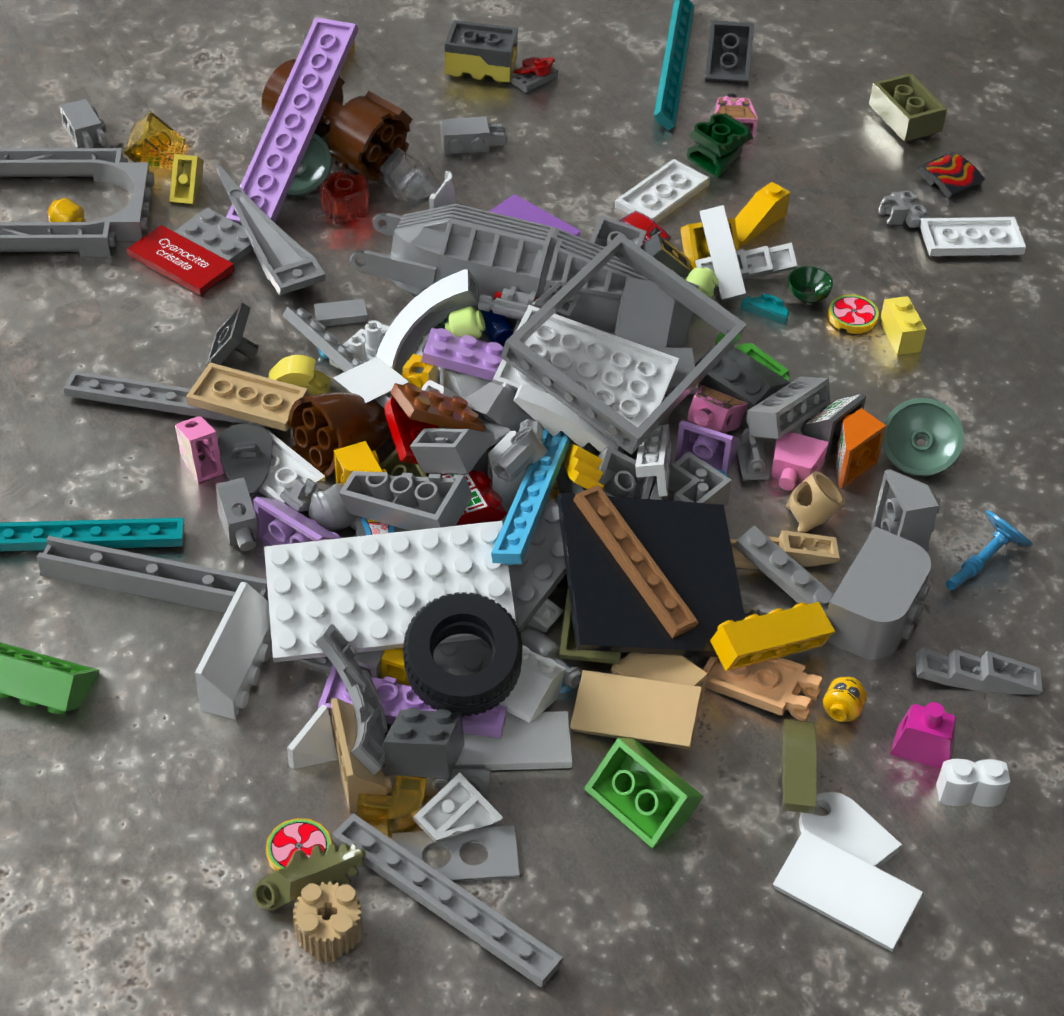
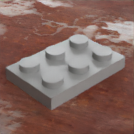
(217, 235)

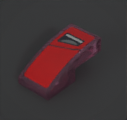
(645, 223)

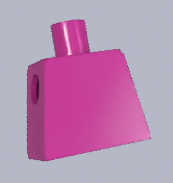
(926, 735)

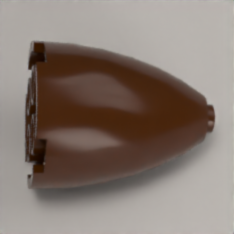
(333, 422)

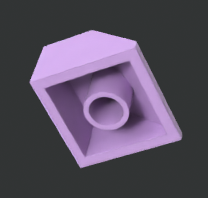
(709, 445)

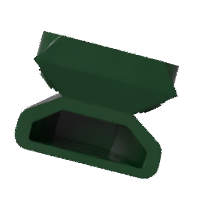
(717, 143)

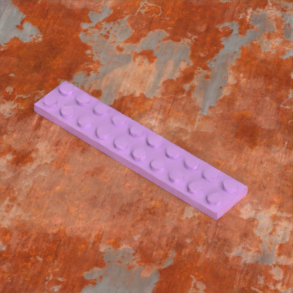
(296, 115)

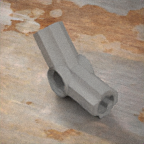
(525, 450)

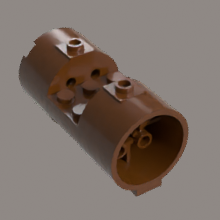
(359, 132)

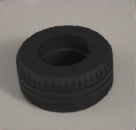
(465, 615)

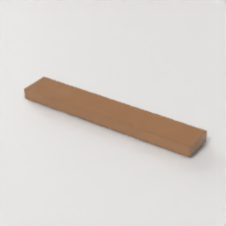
(636, 561)

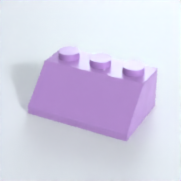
(284, 525)

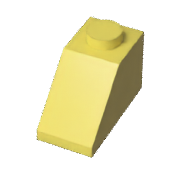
(186, 178)

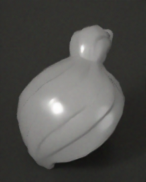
(330, 511)

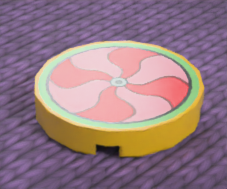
(853, 313)
(294, 836)

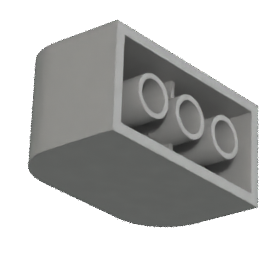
(880, 596)

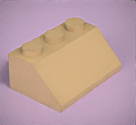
(354, 774)

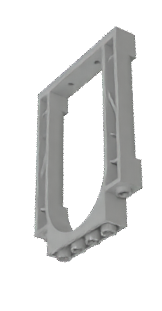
(90, 237)

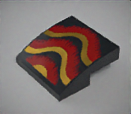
(951, 174)

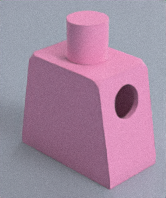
(797, 458)

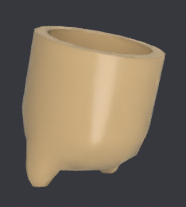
(815, 501)

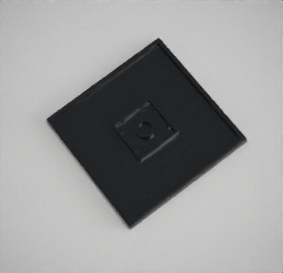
(688, 546)

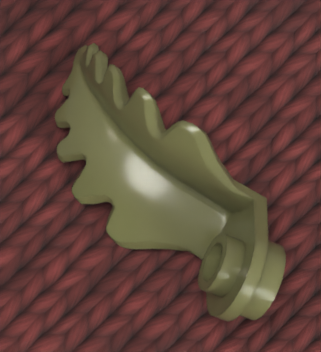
(287, 883)

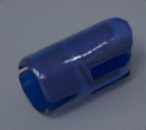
(497, 327)

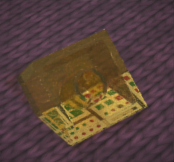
(154, 142)

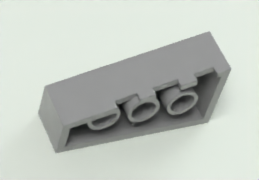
(406, 499)

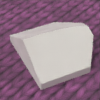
(445, 195)

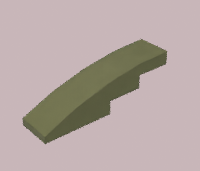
(799, 766)

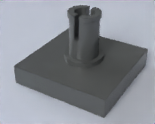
(230, 338)

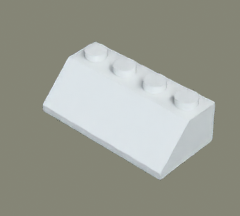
(235, 654)

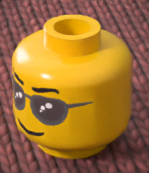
(845, 699)

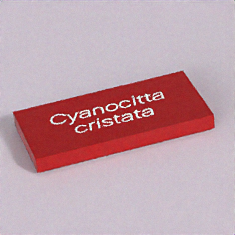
(180, 259)

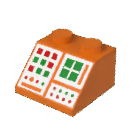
(858, 446)

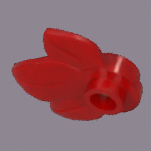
(539, 66)

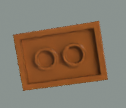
(436, 408)

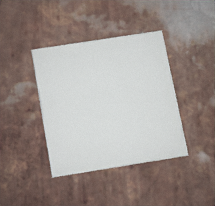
(370, 379)

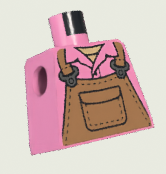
(739, 109)
(713, 408)
(199, 438)

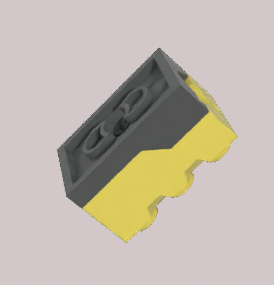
(481, 51)

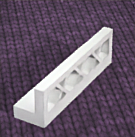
(655, 458)

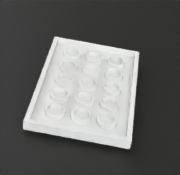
(612, 368)

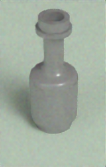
(545, 647)

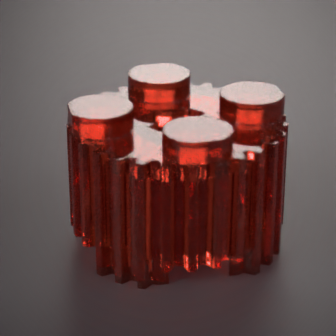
(344, 197)

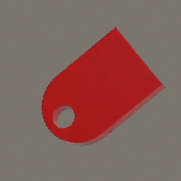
(403, 429)

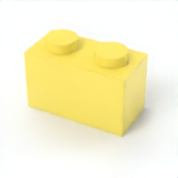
(902, 325)

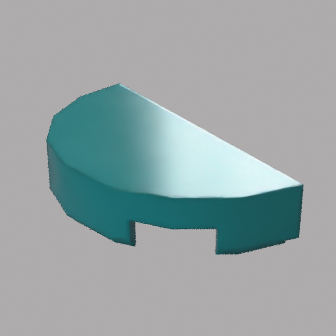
(767, 306)

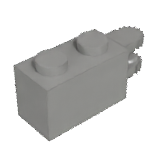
(83, 124)
(470, 135)

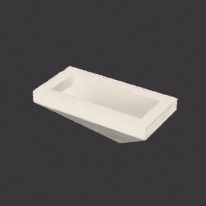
(314, 742)

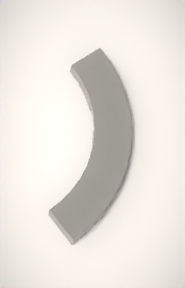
(364, 696)

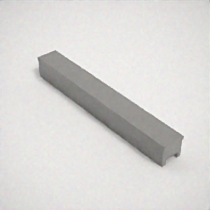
(143, 574)

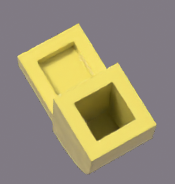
(301, 371)

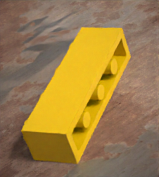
(771, 635)

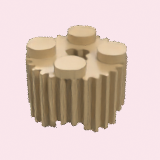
(328, 920)

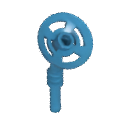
(1003, 535)

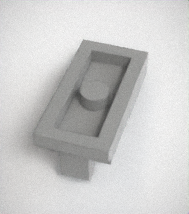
(300, 494)

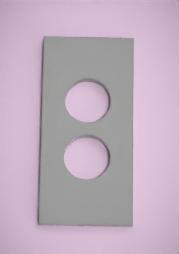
(498, 840)

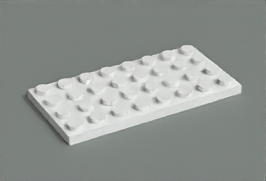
(376, 585)

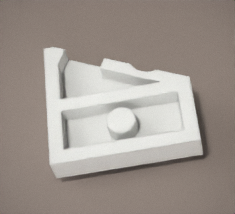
(456, 811)

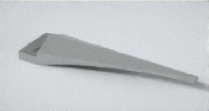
(281, 257)

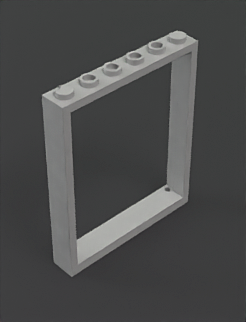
(580, 399)

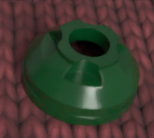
(811, 280)

